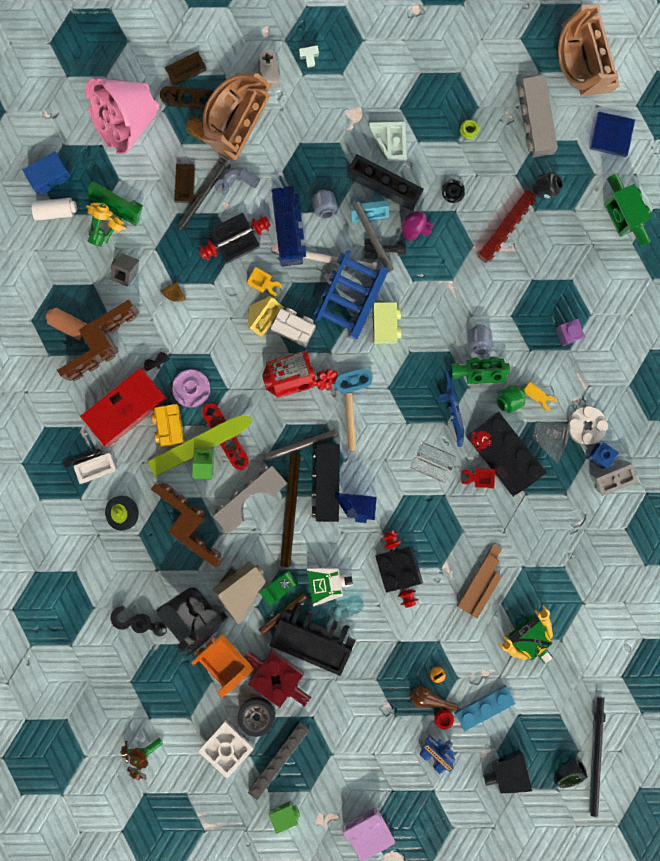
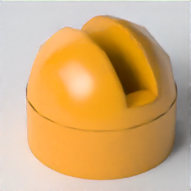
(435, 671)

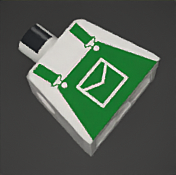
(326, 584)

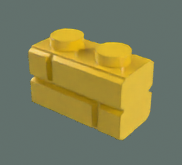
(168, 425)

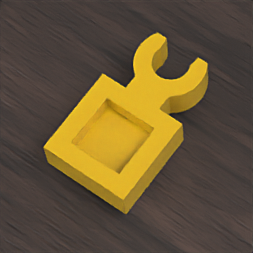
(261, 281)

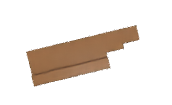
(482, 584)

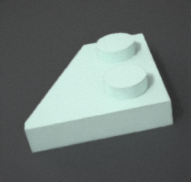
(391, 139)

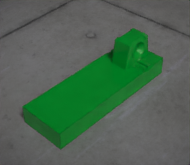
(126, 210)

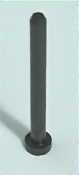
(223, 164)

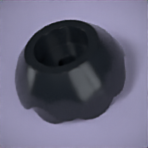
(453, 185)

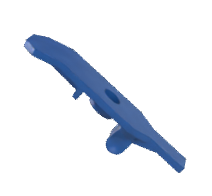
(451, 396)

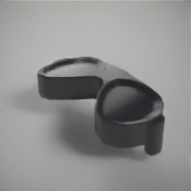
(161, 358)

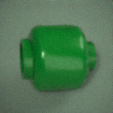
(511, 398)

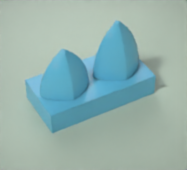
(374, 210)

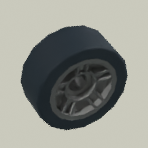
(248, 722)

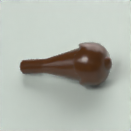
(422, 697)

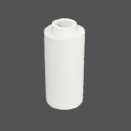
(53, 209)

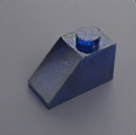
(357, 506)

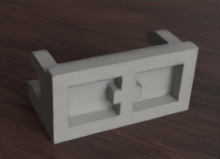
(614, 477)

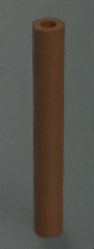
(290, 607)

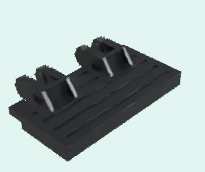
(311, 643)

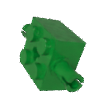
(628, 210)

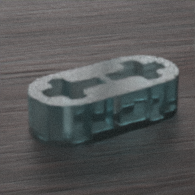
(344, 603)

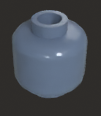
(324, 204)
(480, 339)

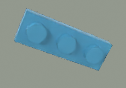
(485, 708)

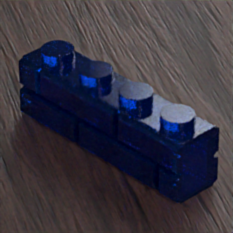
(287, 226)

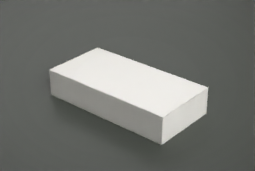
(95, 468)

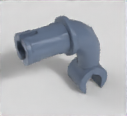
(240, 174)

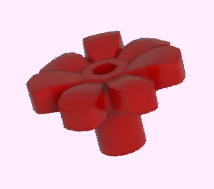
(326, 379)

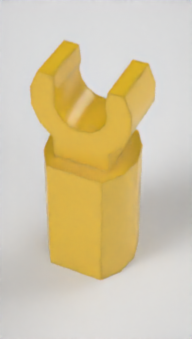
(538, 395)

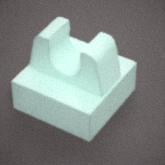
(309, 54)

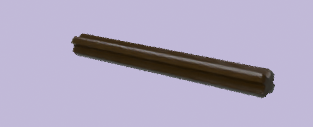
(290, 510)

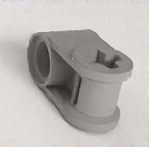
(269, 70)

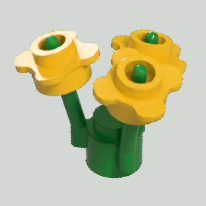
(102, 212)

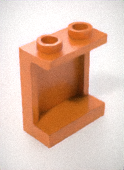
(223, 663)

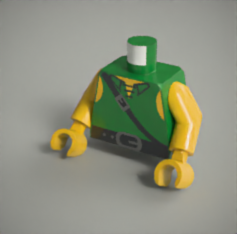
(531, 638)

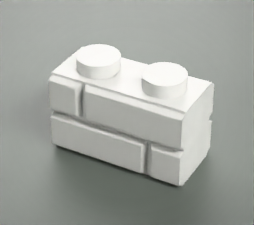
(293, 327)

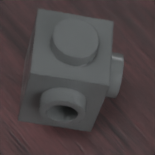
(124, 269)

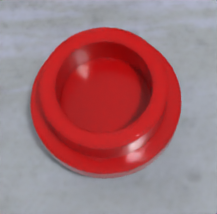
(444, 719)

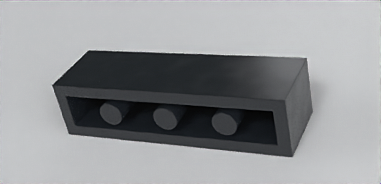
(384, 182)
(327, 482)

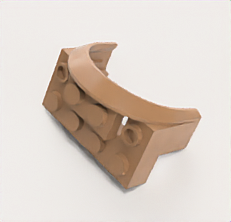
(591, 33)
(252, 100)

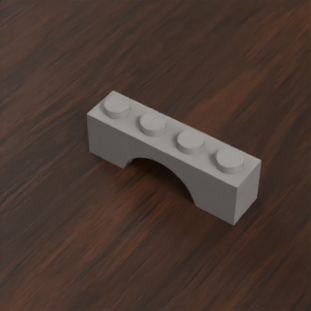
(231, 515)

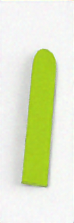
(203, 441)

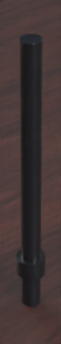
(599, 718)

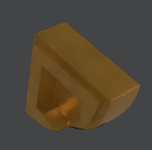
(173, 293)

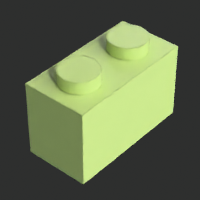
(385, 323)

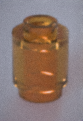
(195, 129)

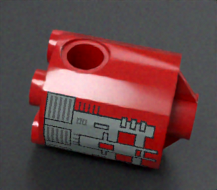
(289, 374)

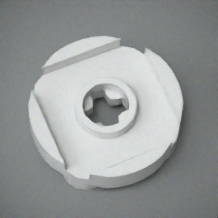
(587, 436)

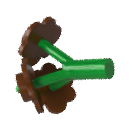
(138, 758)

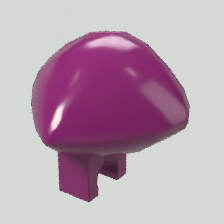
(414, 224)

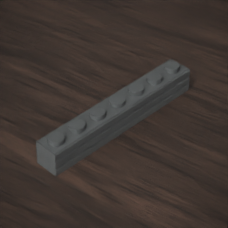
(278, 760)

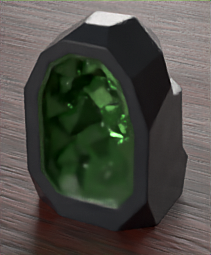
(570, 773)

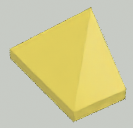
(263, 314)

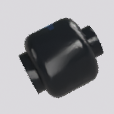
(548, 185)

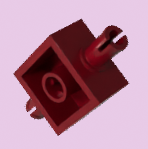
(280, 690)

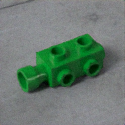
(483, 371)

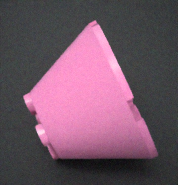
(120, 111)

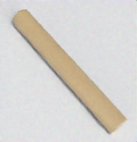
(350, 421)

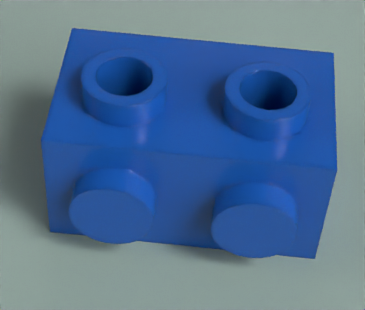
(46, 173)

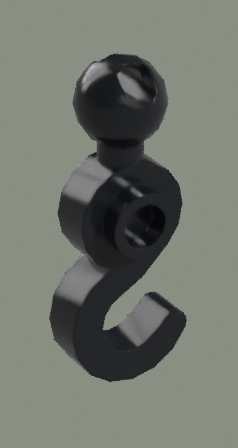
(140, 623)

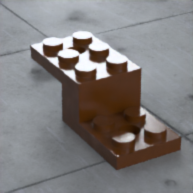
(99, 341)
(188, 524)

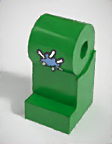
(278, 588)

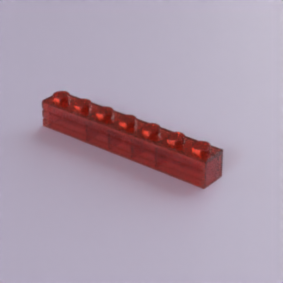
(507, 226)

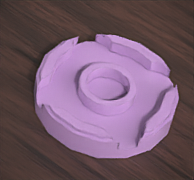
(191, 388)

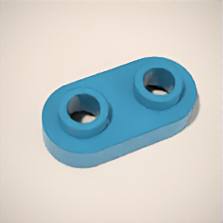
(353, 381)

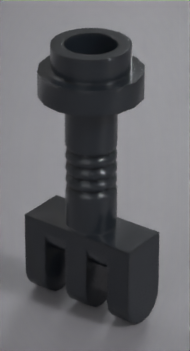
(400, 249)

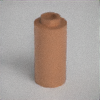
(65, 322)

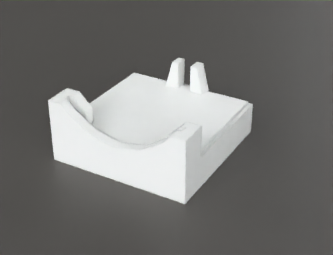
(226, 749)

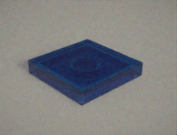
(612, 134)

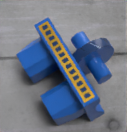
(440, 751)

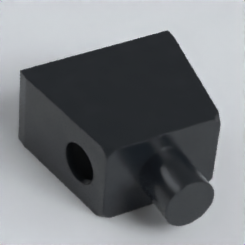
(509, 774)

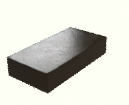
(185, 68)
(184, 183)

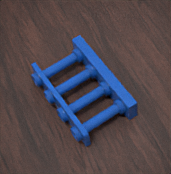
(369, 293)

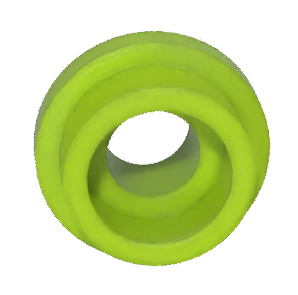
(469, 124)

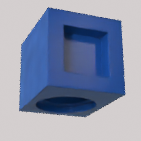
(602, 455)

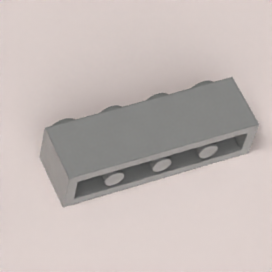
(537, 116)

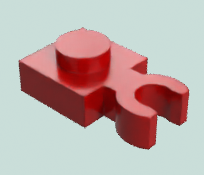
(483, 478)

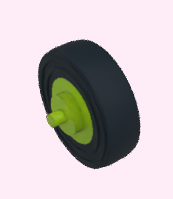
(121, 513)

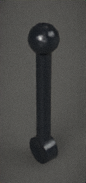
(67, 463)

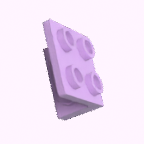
(368, 834)

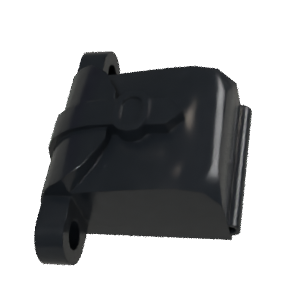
(190, 619)

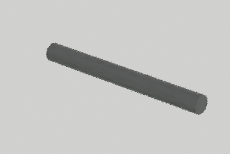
(372, 235)

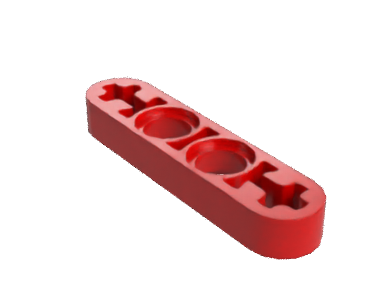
(242, 454)

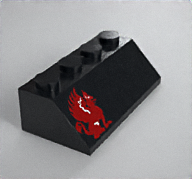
(506, 454)

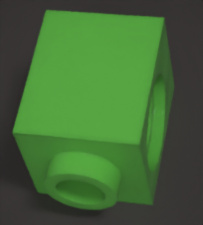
(203, 464)
(284, 816)

